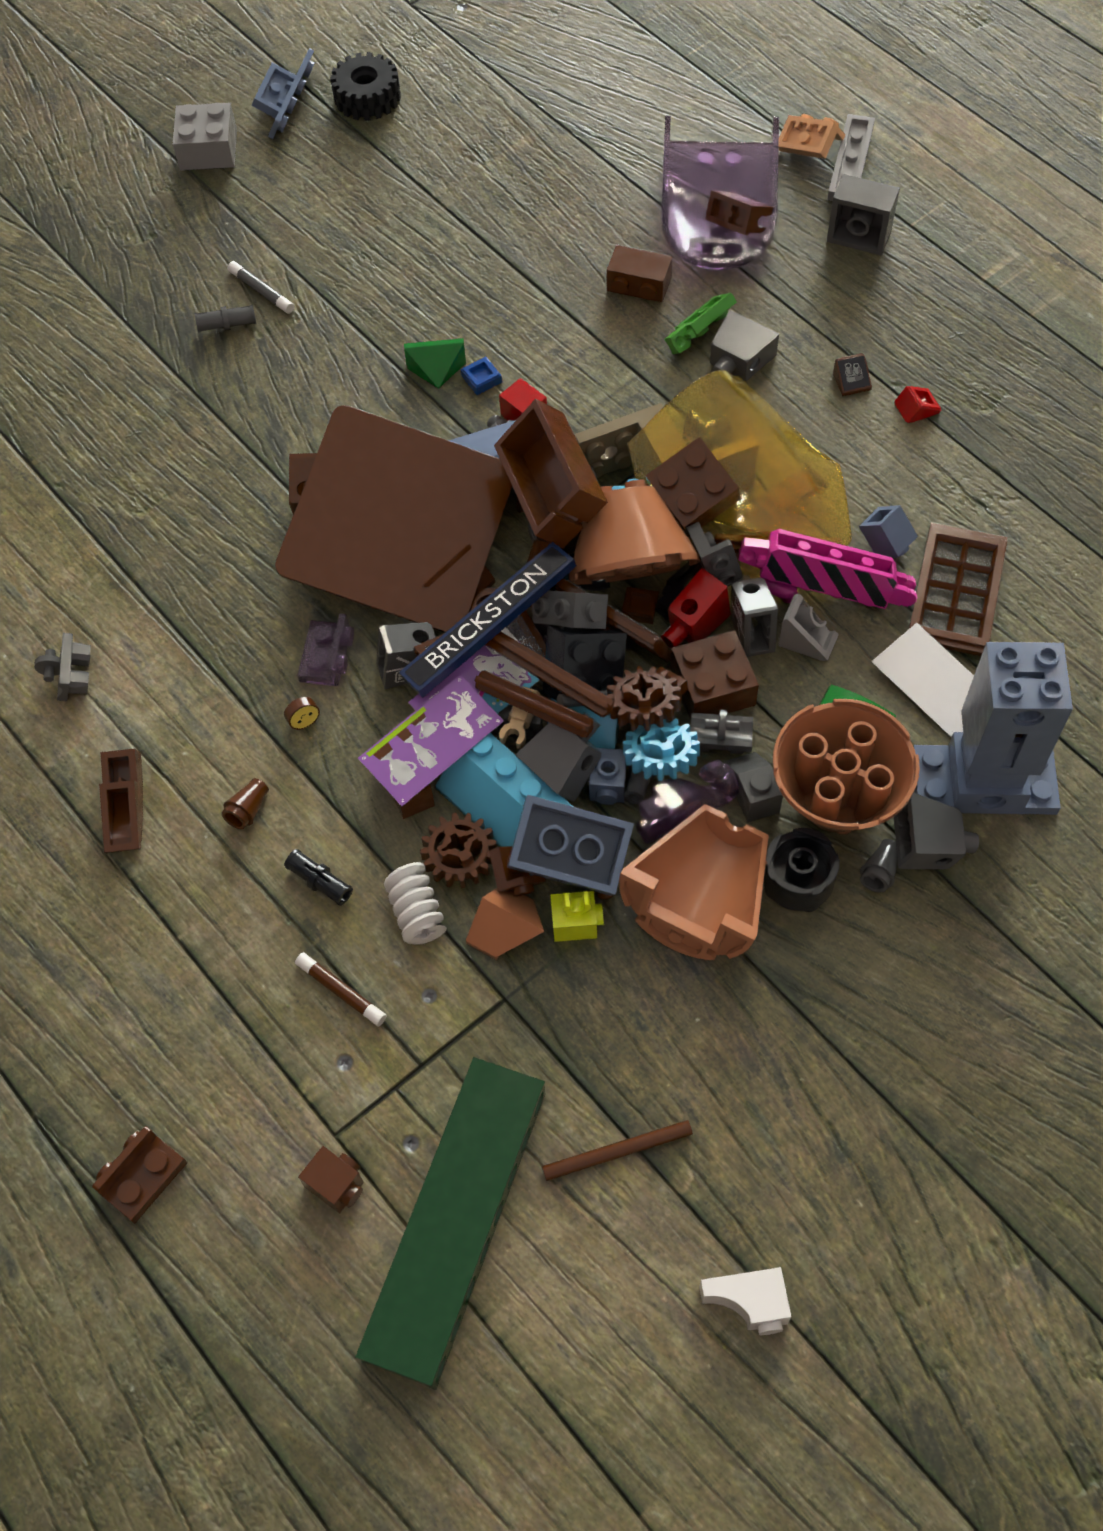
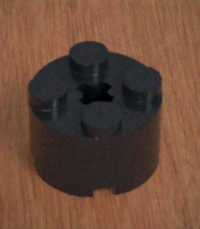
(800, 888)

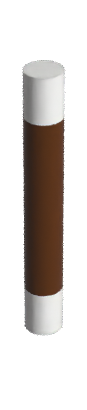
(340, 989)

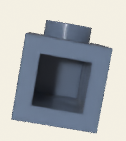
(888, 531)
(608, 777)

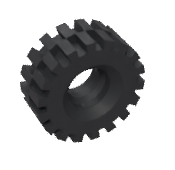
(365, 86)

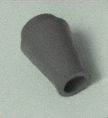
(880, 869)

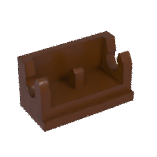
(736, 212)

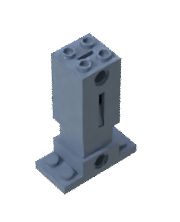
(1008, 735)

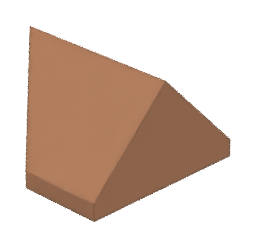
(503, 923)

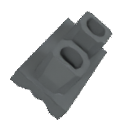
(70, 654)
(723, 732)

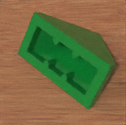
(435, 359)

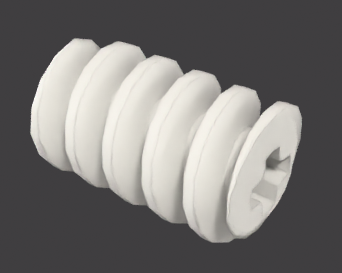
(414, 904)

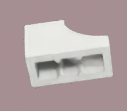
(754, 1295)

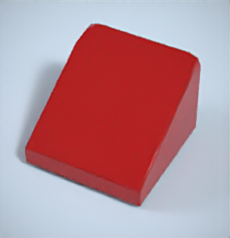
(916, 404)

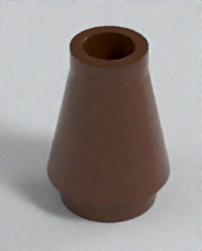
(244, 805)

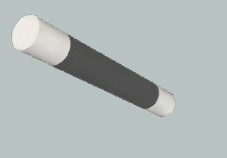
(259, 286)

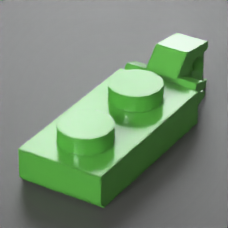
(698, 322)

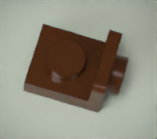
(510, 879)

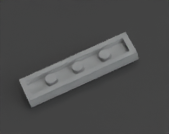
(852, 150)

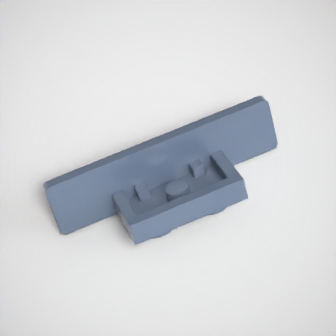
(278, 89)

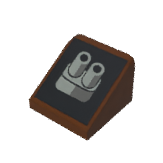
(852, 374)

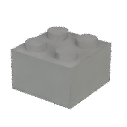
(205, 136)

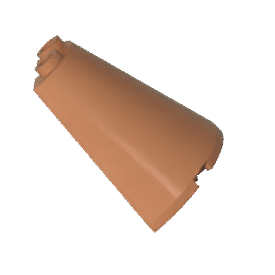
(700, 886)

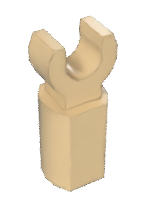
(518, 722)

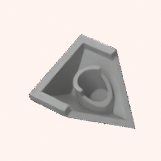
(806, 632)

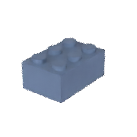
(570, 845)

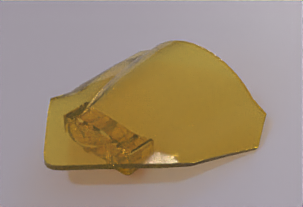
(777, 469)

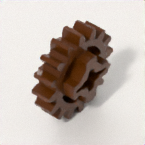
(644, 698)
(450, 862)

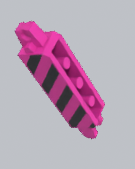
(829, 569)

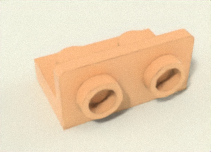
(809, 136)

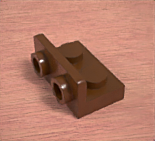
(138, 1174)

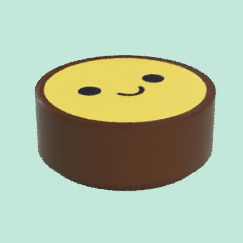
(301, 713)

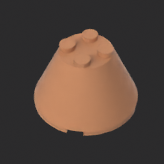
(631, 538)
(845, 765)

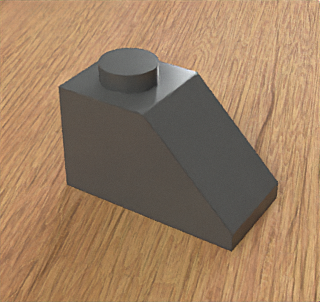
(758, 789)

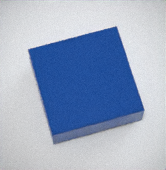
(481, 375)

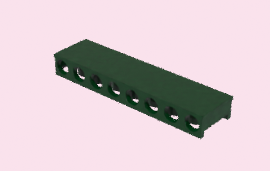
(452, 1224)

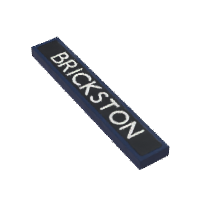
(487, 619)

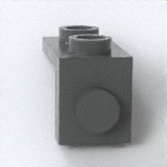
(571, 609)

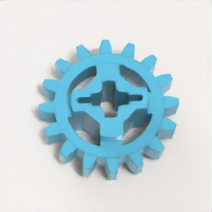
(661, 750)

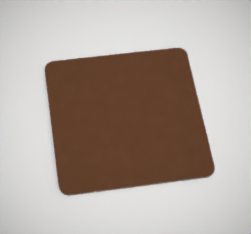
(389, 513)

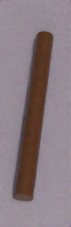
(617, 1150)

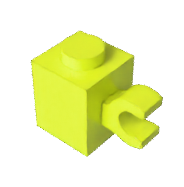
(575, 916)

